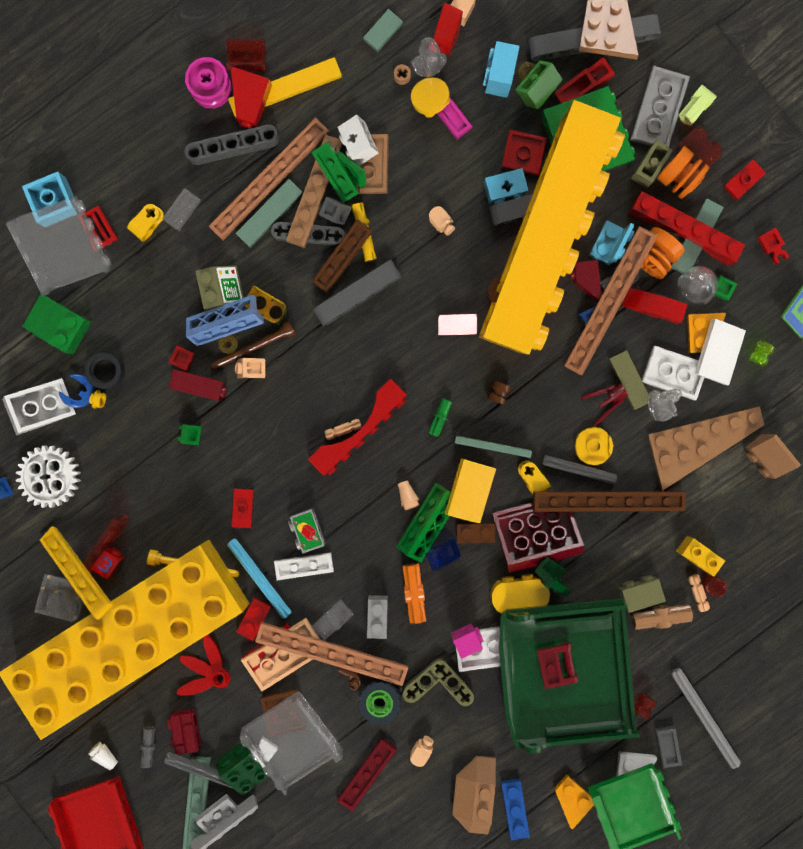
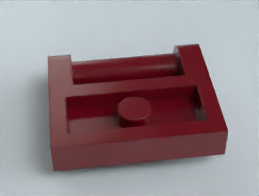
(551, 668)

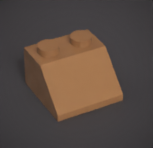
(771, 456)

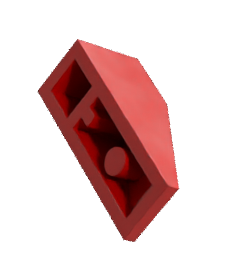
(448, 28)

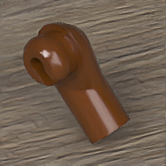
(353, 678)

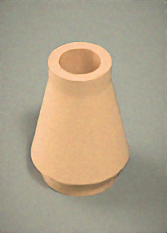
(407, 495)

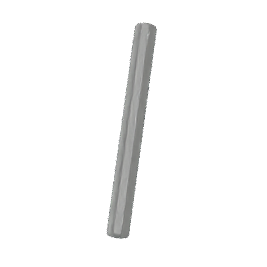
(705, 718)

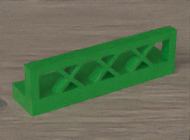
(425, 521)

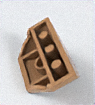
(475, 794)

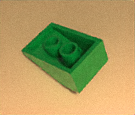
(56, 324)

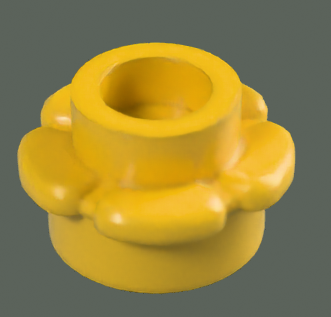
(97, 399)

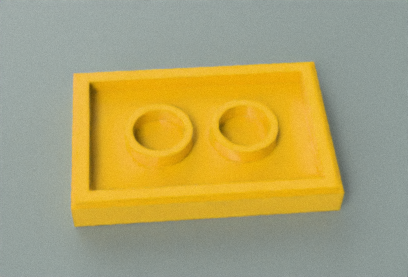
(470, 491)

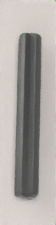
(579, 469)
(194, 768)

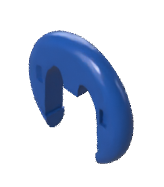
(84, 395)

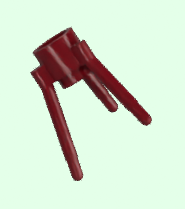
(615, 395)

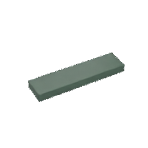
(269, 213)
(708, 215)
(493, 446)

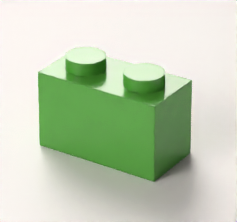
(539, 84)

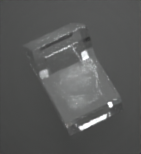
(332, 620)

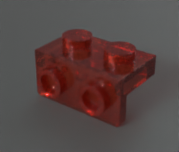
(246, 54)

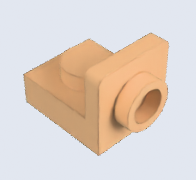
(250, 368)

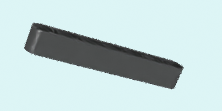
(568, 41)

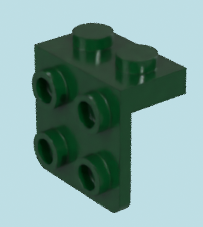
(240, 769)

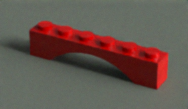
(709, 239)
(386, 400)

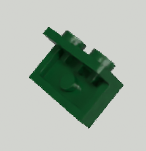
(551, 574)

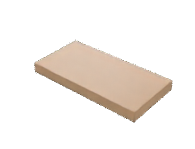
(281, 664)

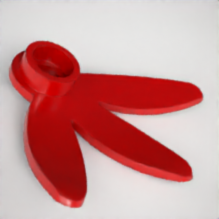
(201, 667)

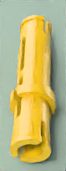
(368, 248)

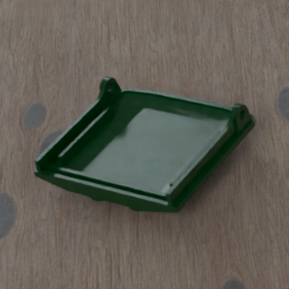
(581, 712)

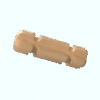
(343, 429)
(699, 593)

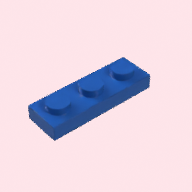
(515, 809)

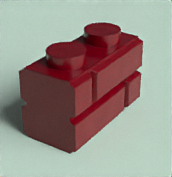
(184, 731)

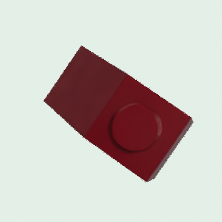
(587, 278)

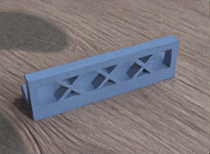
(223, 325)

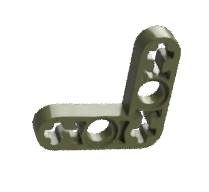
(436, 676)

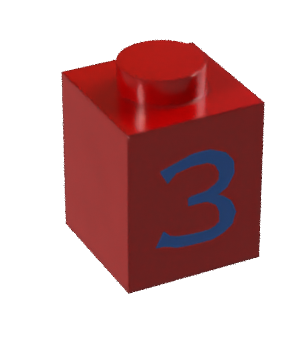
(108, 562)

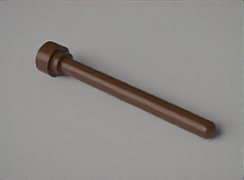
(285, 331)

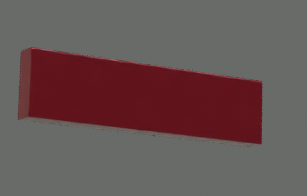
(366, 774)

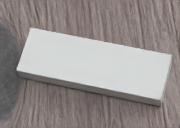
(303, 566)

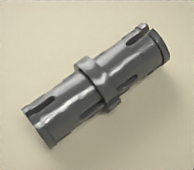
(147, 747)

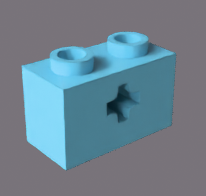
(514, 180)

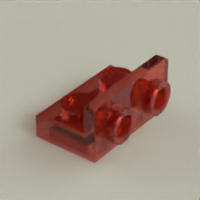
(702, 148)

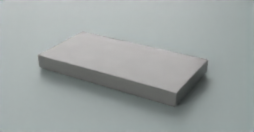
(659, 107)

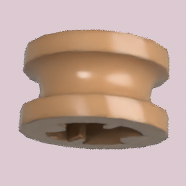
(400, 80)

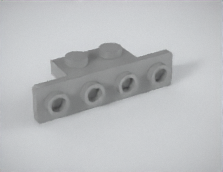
(221, 818)

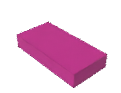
(454, 120)

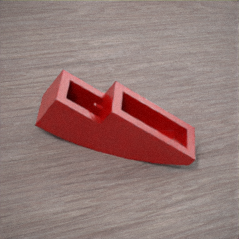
(586, 81)
(655, 305)

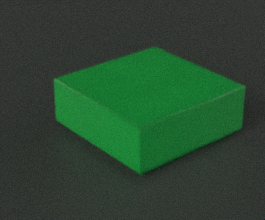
(725, 288)

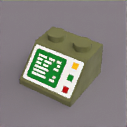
(219, 286)

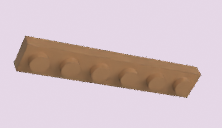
(311, 200)

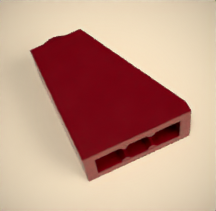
(197, 385)

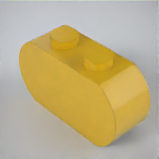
(519, 593)

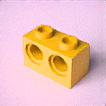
(700, 555)

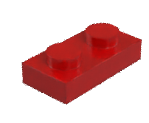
(254, 616)

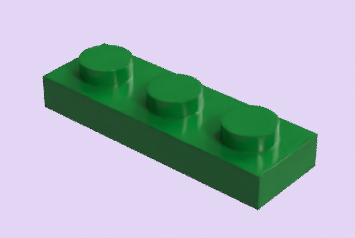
(336, 172)

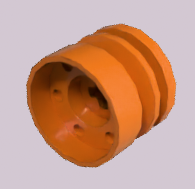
(683, 172)
(663, 252)

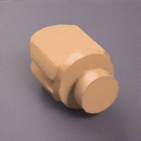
(441, 220)
(421, 751)

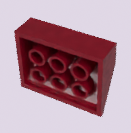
(532, 536)

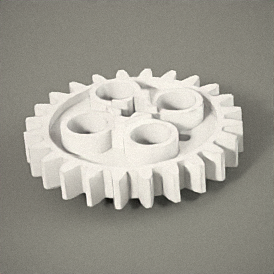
(31, 478)

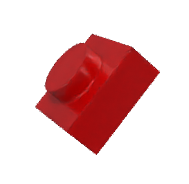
(181, 358)

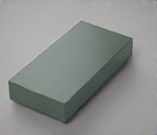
(383, 30)

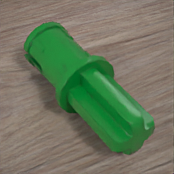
(440, 417)

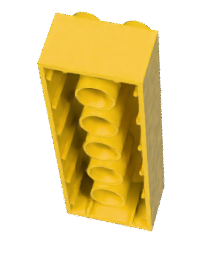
(549, 227)
(126, 642)

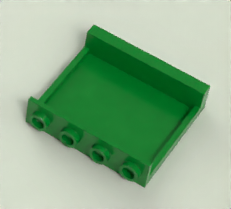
(603, 100)
(634, 808)

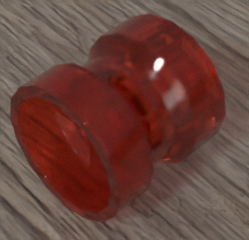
(711, 582)
(644, 706)

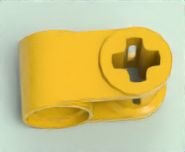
(144, 224)
(535, 479)

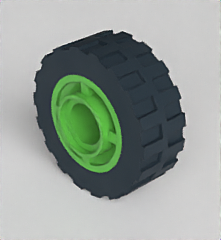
(375, 713)

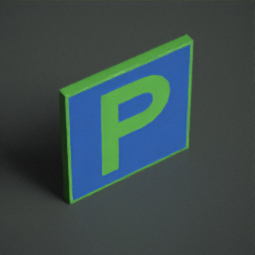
(794, 313)

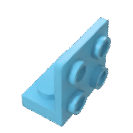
(610, 243)

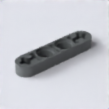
(332, 231)

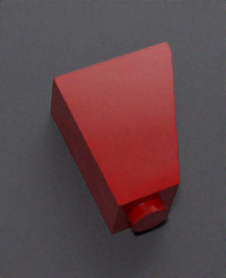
(249, 96)

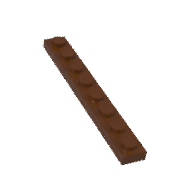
(608, 501)

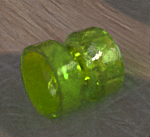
(761, 353)

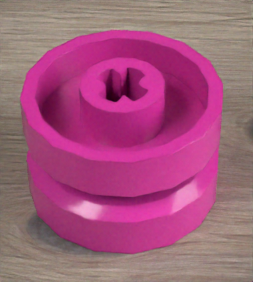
(208, 82)

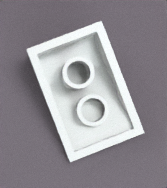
(37, 406)

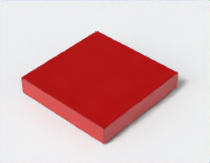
(524, 152)

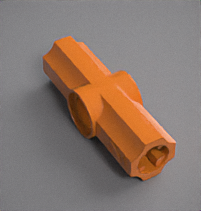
(414, 593)

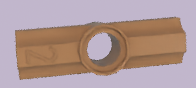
(662, 616)

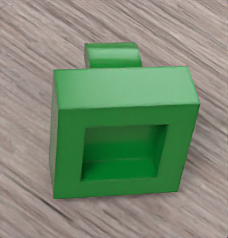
(190, 434)

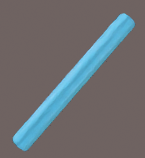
(259, 578)

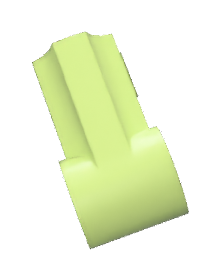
(699, 101)

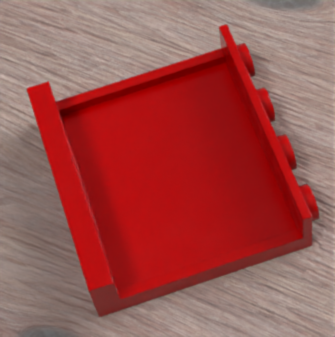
(95, 818)

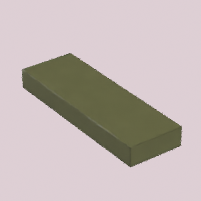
(629, 379)

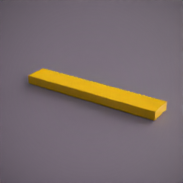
(300, 82)
(76, 573)

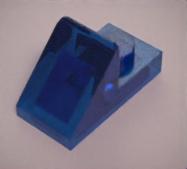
(442, 554)

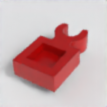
(772, 243)

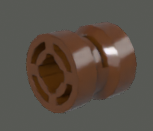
(498, 392)

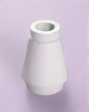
(103, 756)

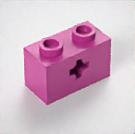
(467, 640)

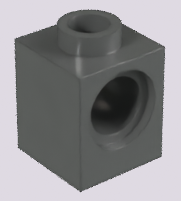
(335, 210)

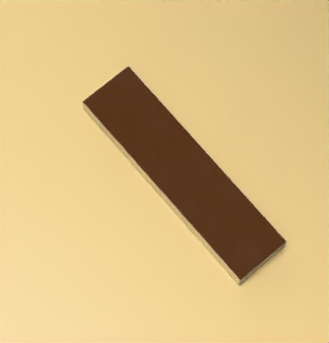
(342, 256)

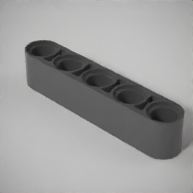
(223, 142)
(509, 210)
(357, 293)

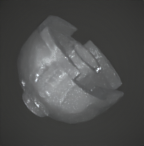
(698, 284)

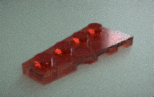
(105, 540)

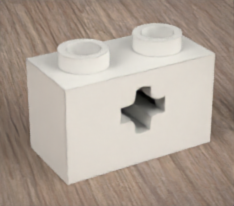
(357, 140)

